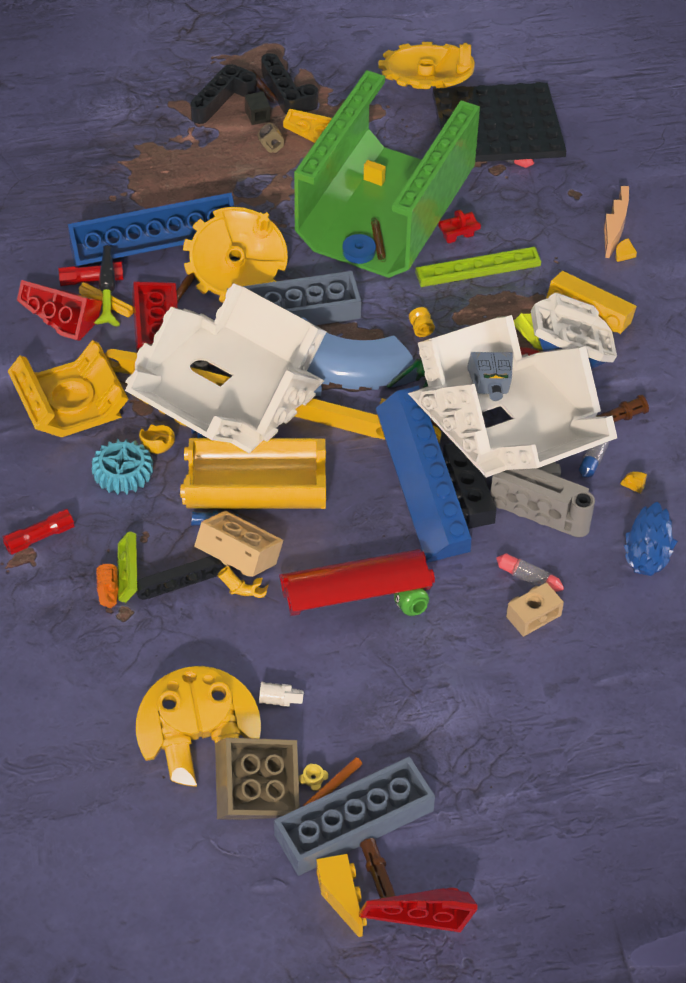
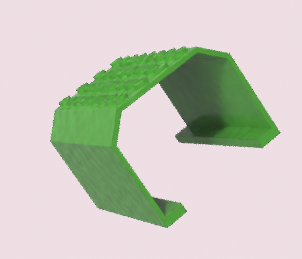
(338, 203)

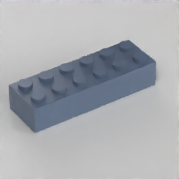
(317, 298)
(354, 814)

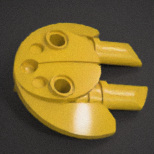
(193, 716)

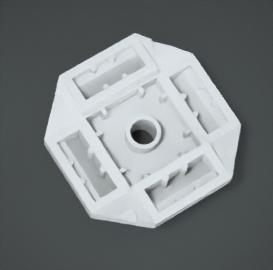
(571, 323)

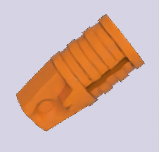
(107, 584)

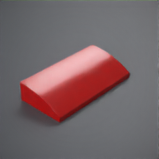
(150, 304)

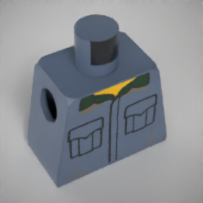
(491, 372)

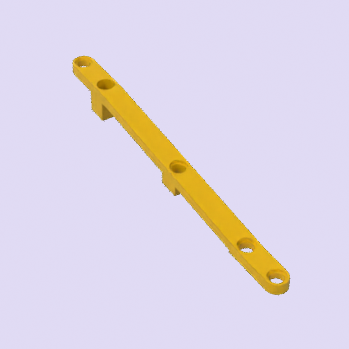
(314, 410)

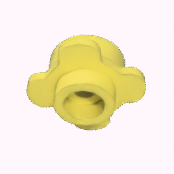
(313, 770)

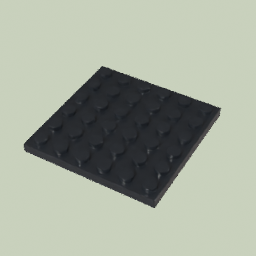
(513, 120)

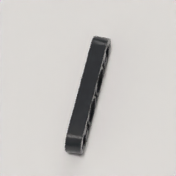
(156, 584)

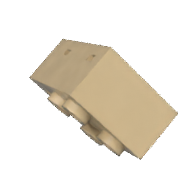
(238, 543)

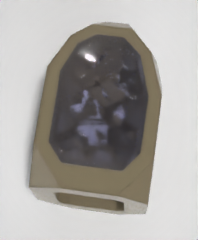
(271, 138)

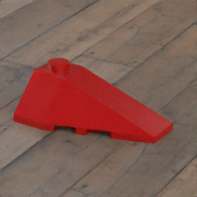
(65, 311)

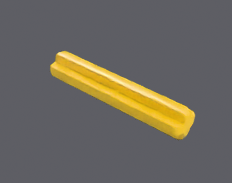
(116, 304)

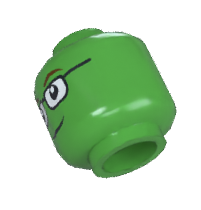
(412, 602)

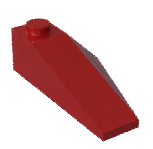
(434, 909)

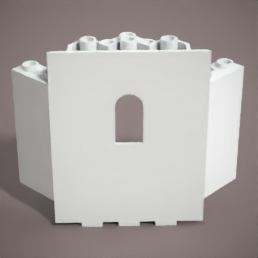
(252, 341)
(548, 399)

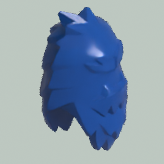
(650, 541)

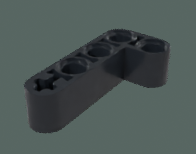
(227, 81)
(281, 85)

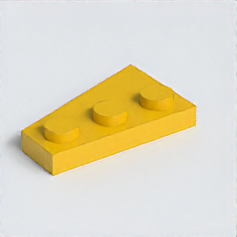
(306, 124)

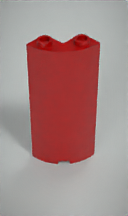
(356, 580)

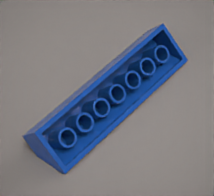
(142, 229)
(423, 477)

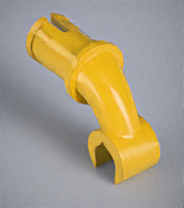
(239, 587)

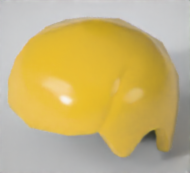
(157, 438)

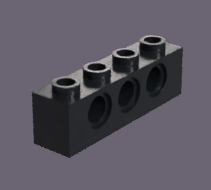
(470, 488)

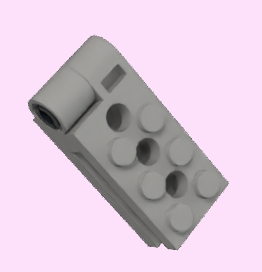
(544, 499)

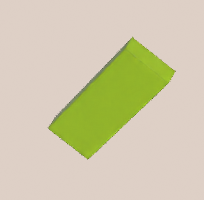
(127, 567)

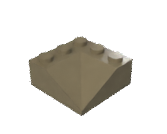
(256, 778)

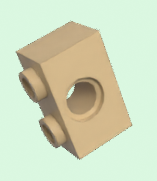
(546, 608)

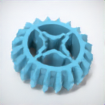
(122, 466)

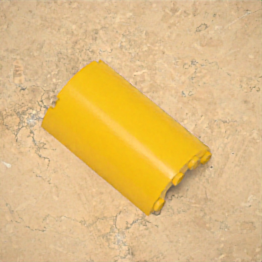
(273, 476)

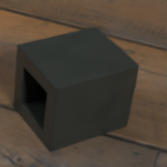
(257, 108)

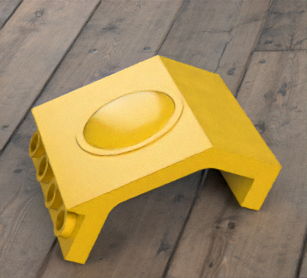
(70, 395)

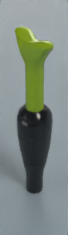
(107, 286)

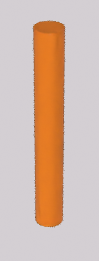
(337, 780)

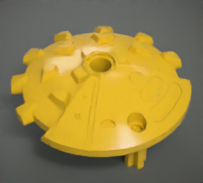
(428, 65)
(235, 234)

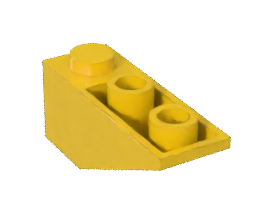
(338, 889)

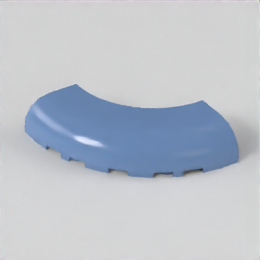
(361, 362)

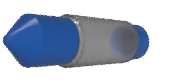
(592, 459)

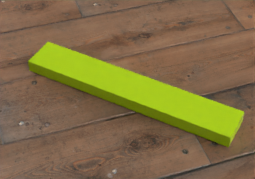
(477, 266)

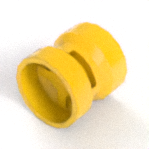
(421, 322)

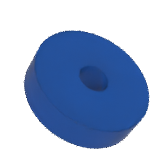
(359, 248)

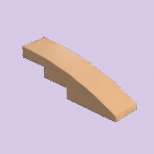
(615, 221)

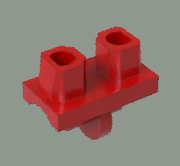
(459, 225)

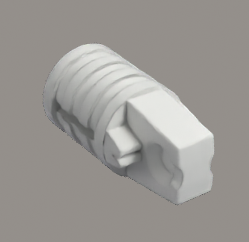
(279, 694)

